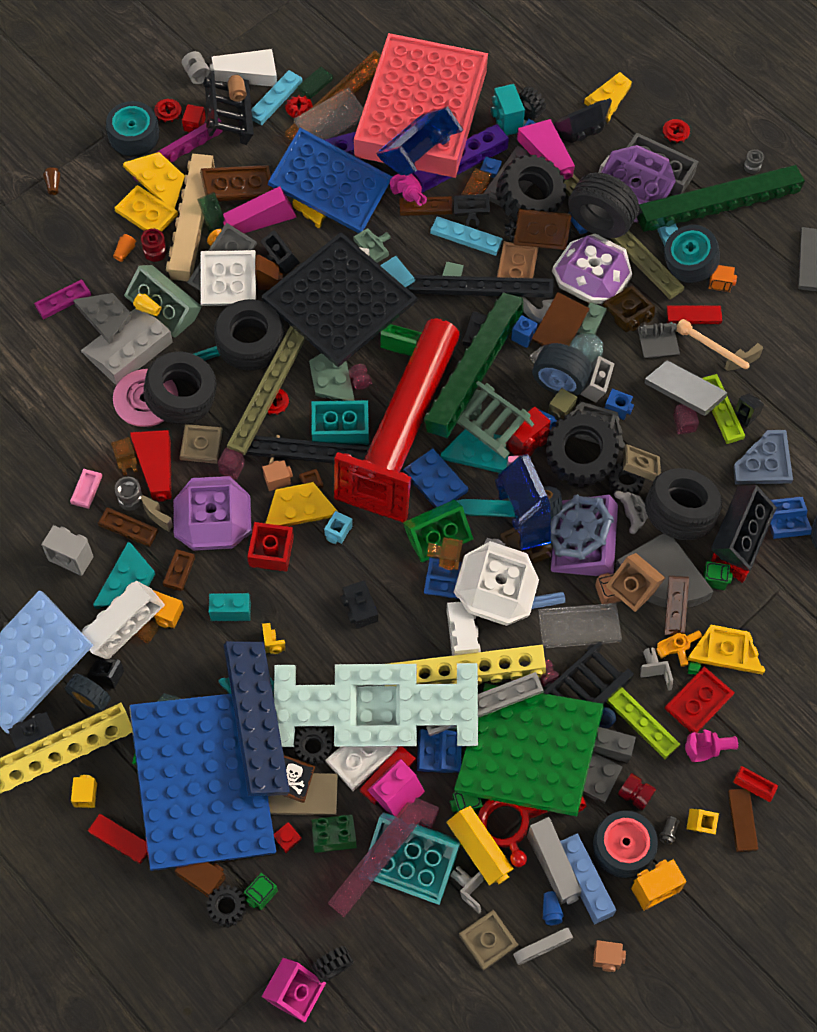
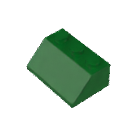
(434, 525)

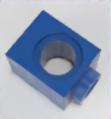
(524, 331)
(617, 397)

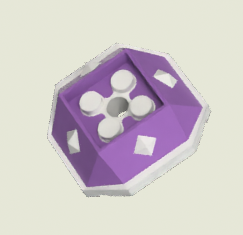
(589, 283)

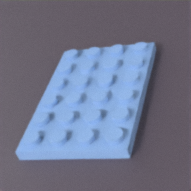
(35, 656)

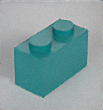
(229, 607)

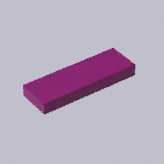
(61, 299)

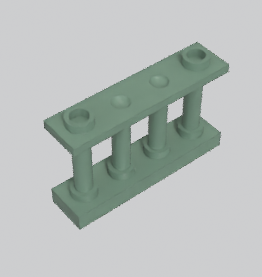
(487, 435)

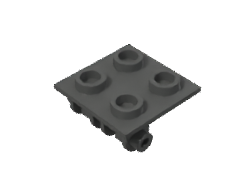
(658, 340)

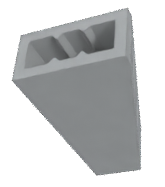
(554, 861)

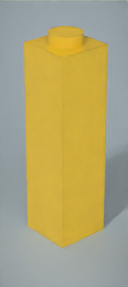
(480, 846)

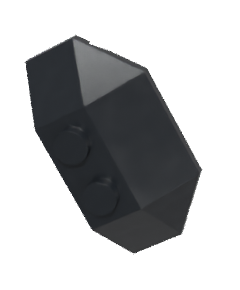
(583, 122)

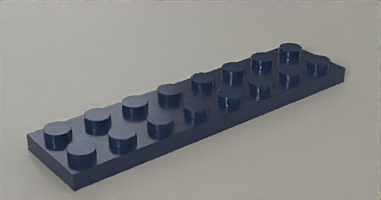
(256, 719)

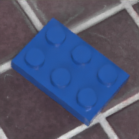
(435, 479)

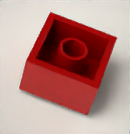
(528, 438)
(270, 546)

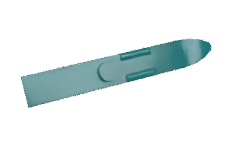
(479, 507)

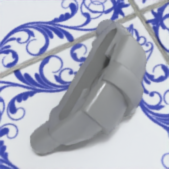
(634, 509)

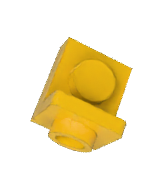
(271, 645)

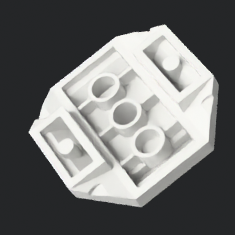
(494, 601)

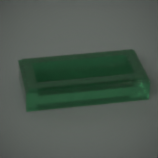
(315, 82)
(211, 211)

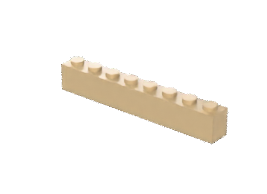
(190, 221)

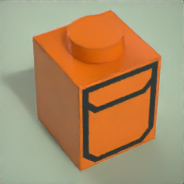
(723, 278)

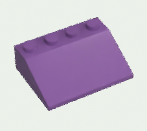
(600, 560)

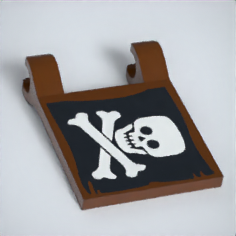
(299, 778)

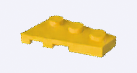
(615, 89)

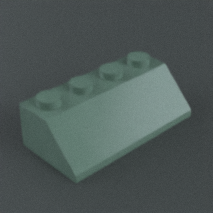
(177, 307)

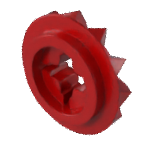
(173, 106)
(291, 106)
(671, 126)
(283, 402)

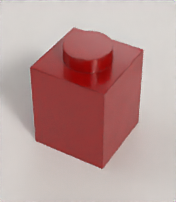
(193, 118)

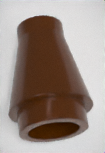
(52, 180)

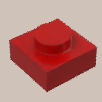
(287, 837)

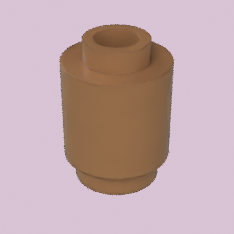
(236, 88)

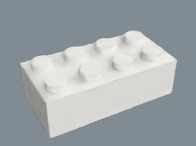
(122, 619)

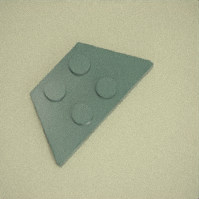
(330, 380)

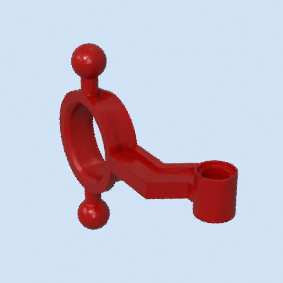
(518, 857)

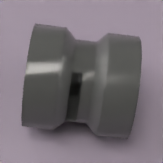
(753, 161)

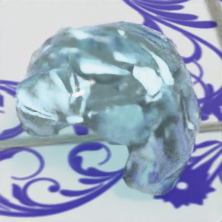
(589, 345)

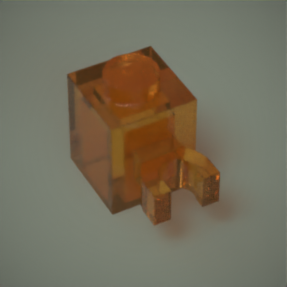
(124, 455)
(449, 553)

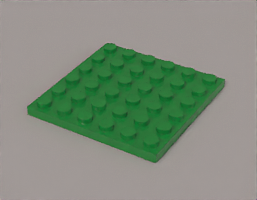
(533, 753)

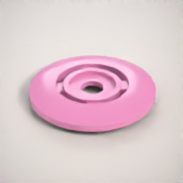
(127, 399)

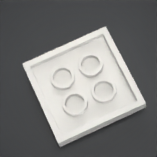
(227, 277)

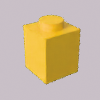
(84, 791)
(702, 821)

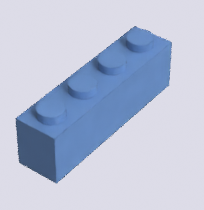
(593, 891)

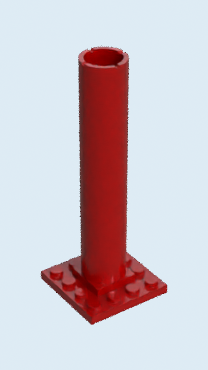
(377, 480)

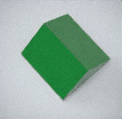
(399, 339)

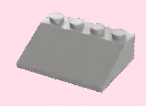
(131, 348)

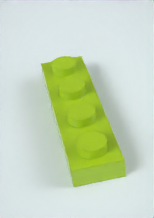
(726, 416)
(643, 723)

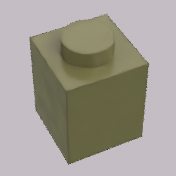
(562, 404)

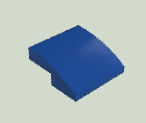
(790, 518)
(440, 581)
(438, 752)

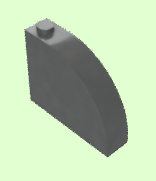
(670, 560)

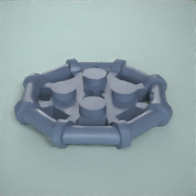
(587, 533)

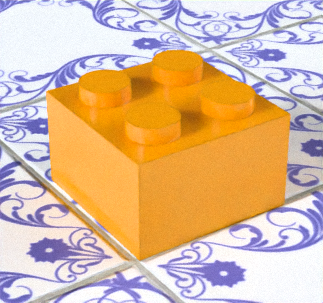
(658, 884)

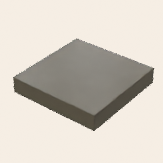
(201, 443)
(641, 462)
(488, 940)

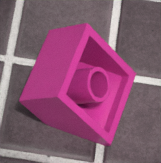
(396, 788)
(293, 989)

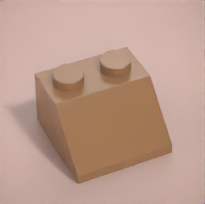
(635, 581)

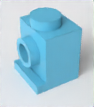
(338, 522)

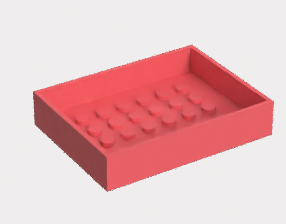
(414, 80)

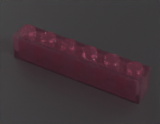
(377, 858)

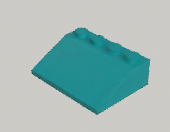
(421, 863)

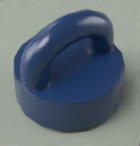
(608, 718)

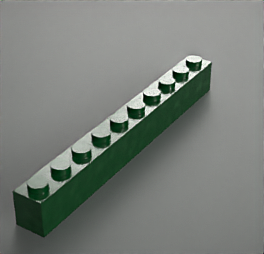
(719, 198)
(474, 365)

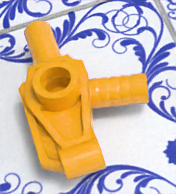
(677, 644)

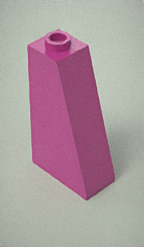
(544, 141)
(261, 212)

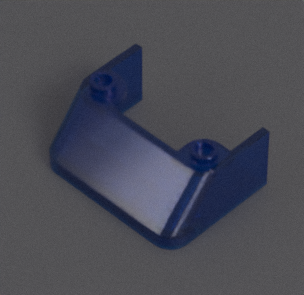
(418, 139)
(529, 501)

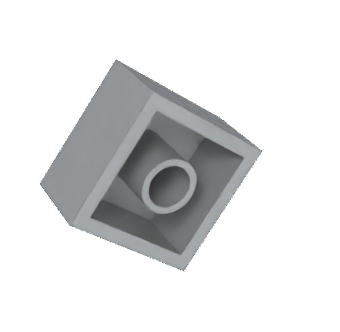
(67, 550)

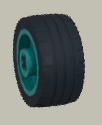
(132, 128)
(692, 253)

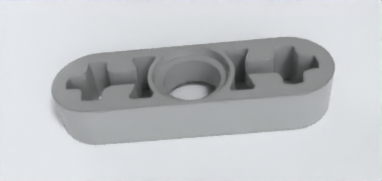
(543, 946)

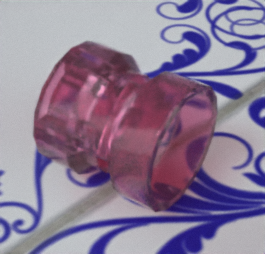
(360, 376)
(550, 676)

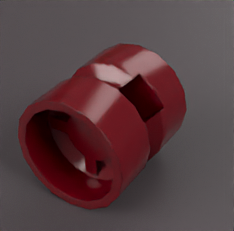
(153, 245)
(636, 791)

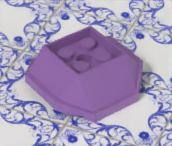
(651, 168)
(212, 530)

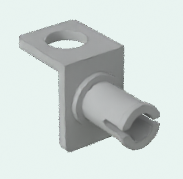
(655, 668)
(469, 885)

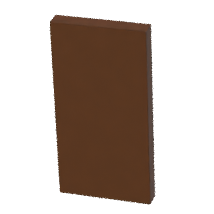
(236, 182)

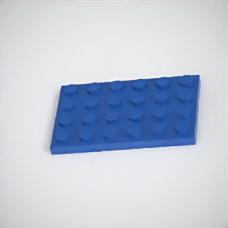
(330, 180)

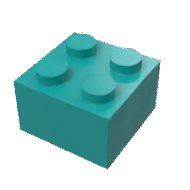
(508, 109)

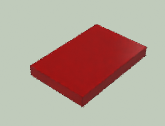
(699, 700)

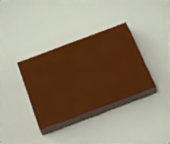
(542, 229)
(561, 321)

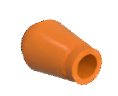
(124, 247)

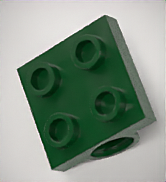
(333, 833)

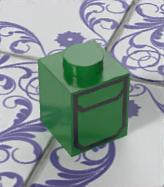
(717, 575)
(462, 801)
(260, 892)

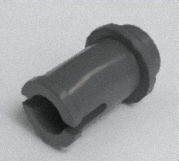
(669, 830)

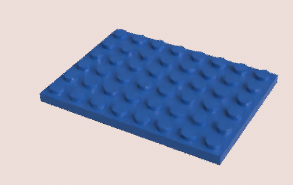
(196, 784)

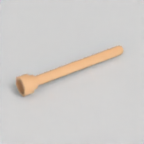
(685, 328)

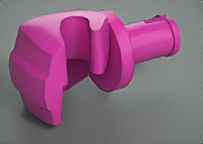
(409, 187)
(707, 745)

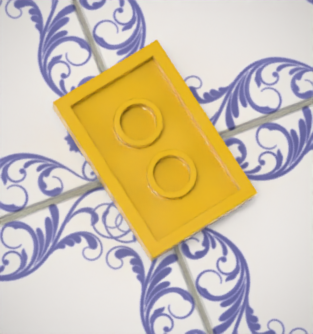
(146, 210)

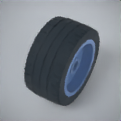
(562, 367)

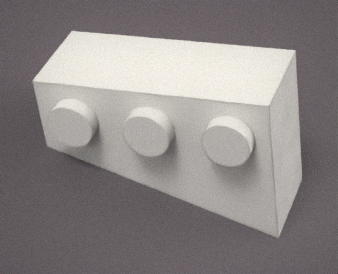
(462, 630)

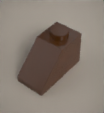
(266, 273)
(202, 876)

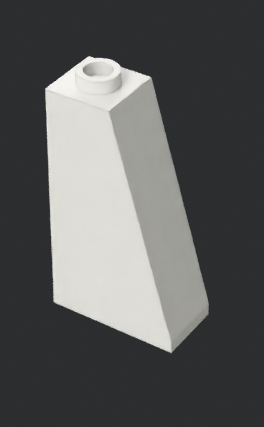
(253, 66)

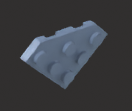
(765, 461)

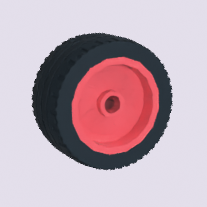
(630, 829)

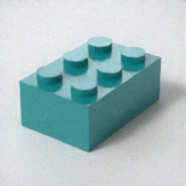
(340, 422)

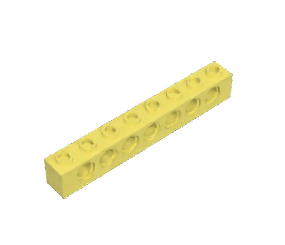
(492, 659)
(59, 743)

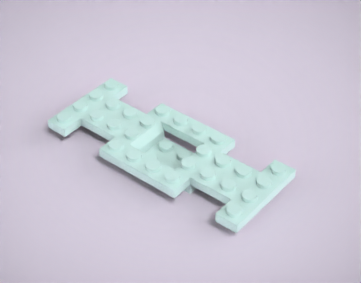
(377, 713)

